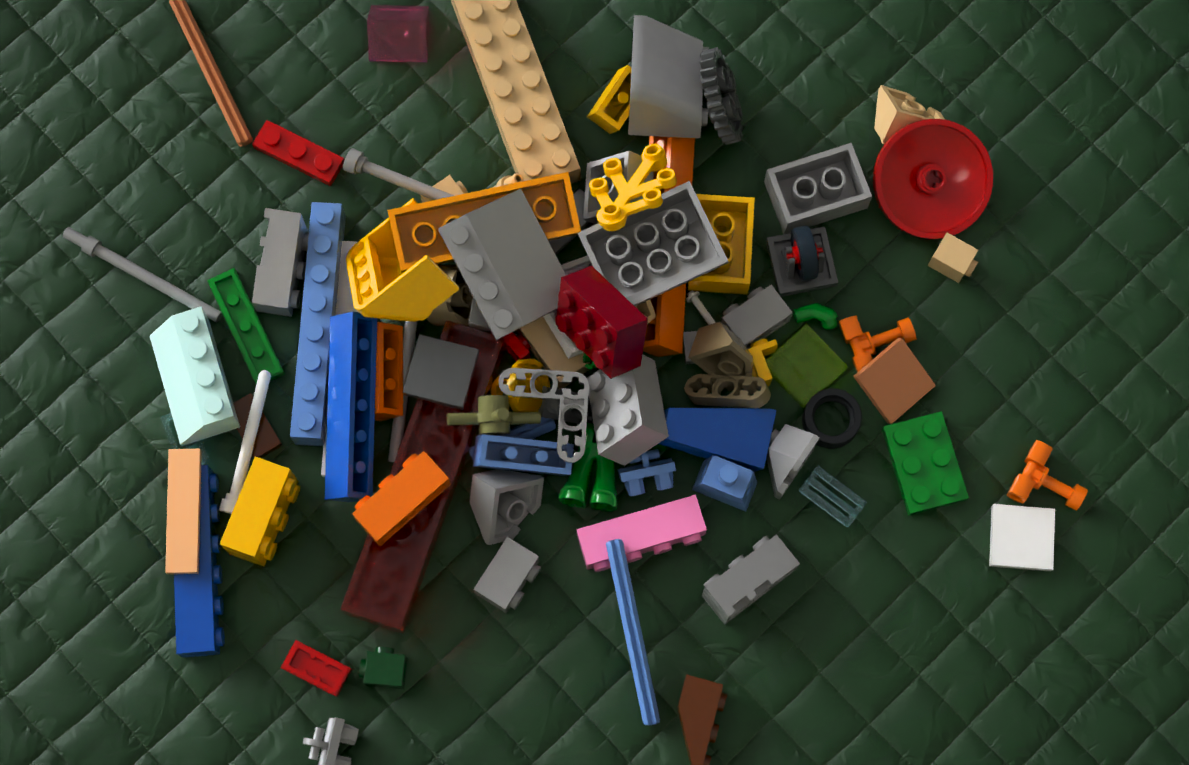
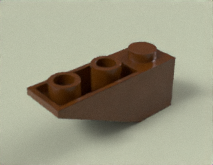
(697, 712)

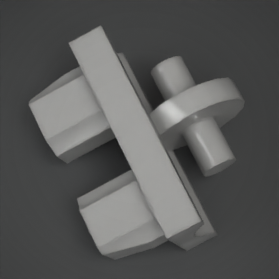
(335, 733)

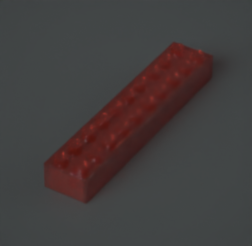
(391, 575)

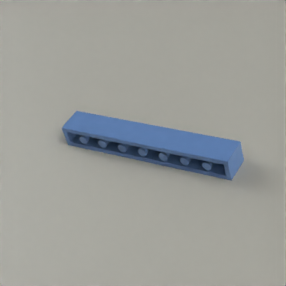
(318, 304)

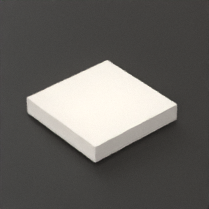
(1022, 537)

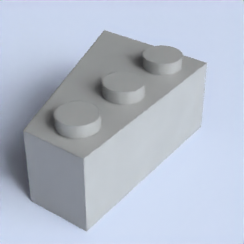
(281, 263)
(749, 578)

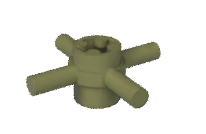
(494, 416)

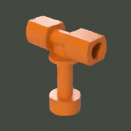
(864, 344)
(1036, 475)

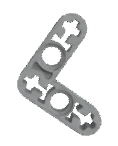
(567, 402)

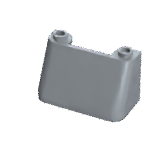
(665, 81)

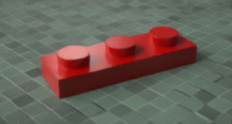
(298, 153)

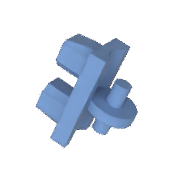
(661, 470)

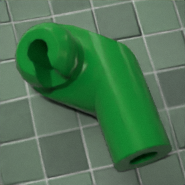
(819, 312)

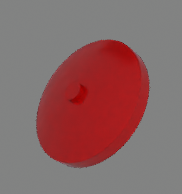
(933, 178)

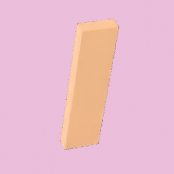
(183, 511)

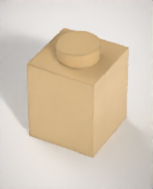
(954, 258)

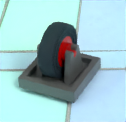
(801, 261)

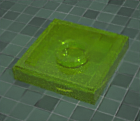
(805, 365)

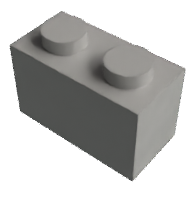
(757, 316)
(507, 575)

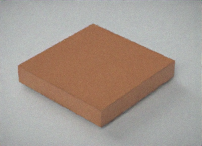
(894, 380)

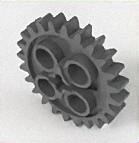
(723, 111)

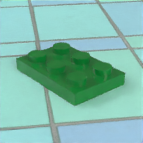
(925, 463)

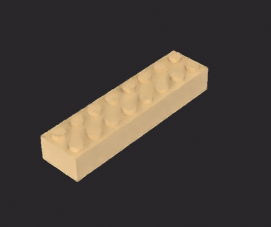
(516, 88)

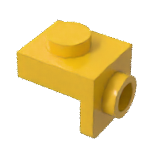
(758, 351)

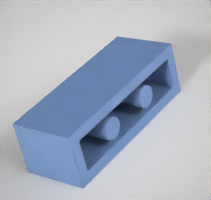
(521, 455)

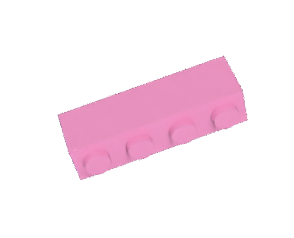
(643, 532)

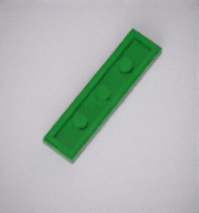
(245, 325)

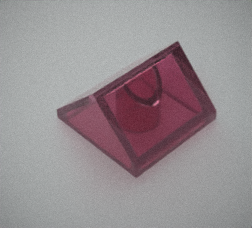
(398, 33)

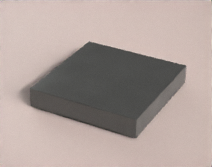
(441, 372)

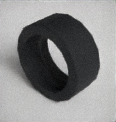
(848, 402)

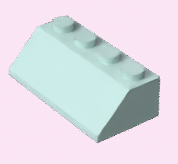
(193, 377)

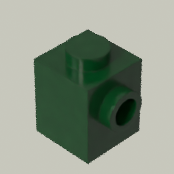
(384, 669)

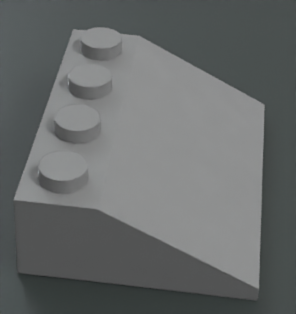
(656, 247)
(505, 262)

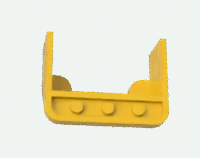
(384, 290)

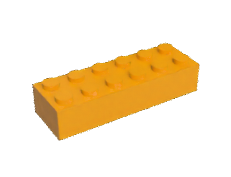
(417, 225)

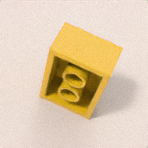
(733, 224)
(260, 512)

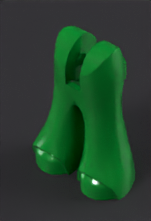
(577, 485)

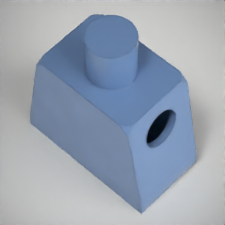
(726, 482)

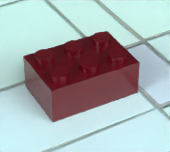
(601, 322)

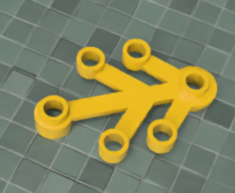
(614, 214)

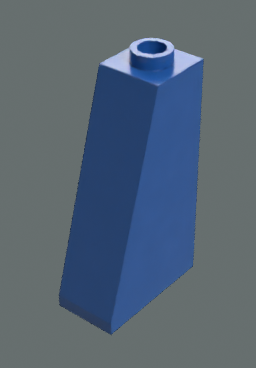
(729, 433)

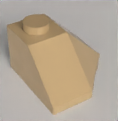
(897, 110)

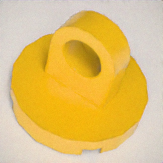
(521, 404)

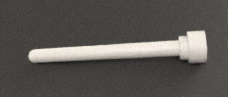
(228, 504)

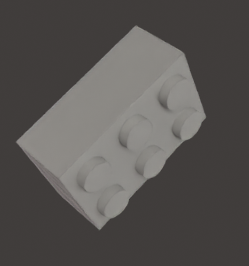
(817, 188)
(627, 412)

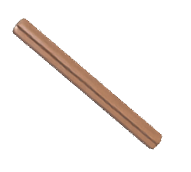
(211, 72)

